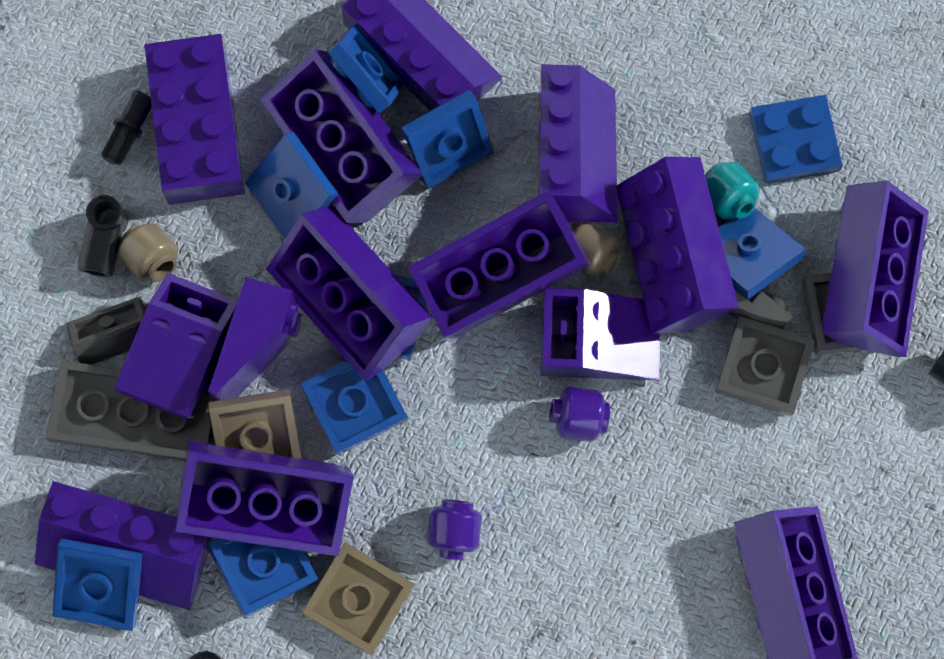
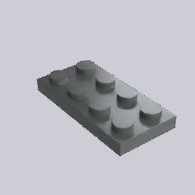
(96, 416)

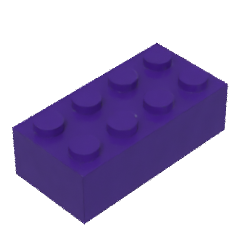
(194, 119)
(342, 137)
(676, 245)

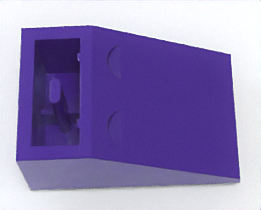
(597, 336)
(177, 346)

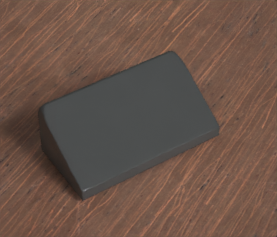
(106, 331)

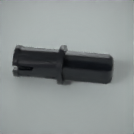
(127, 128)

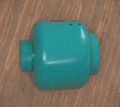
(732, 190)

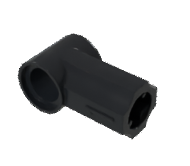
(102, 240)

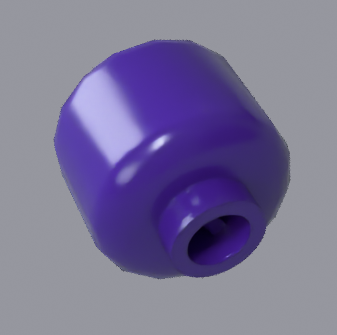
(580, 414)
(454, 528)

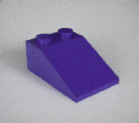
(256, 336)

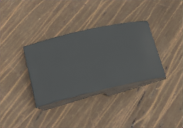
(763, 309)

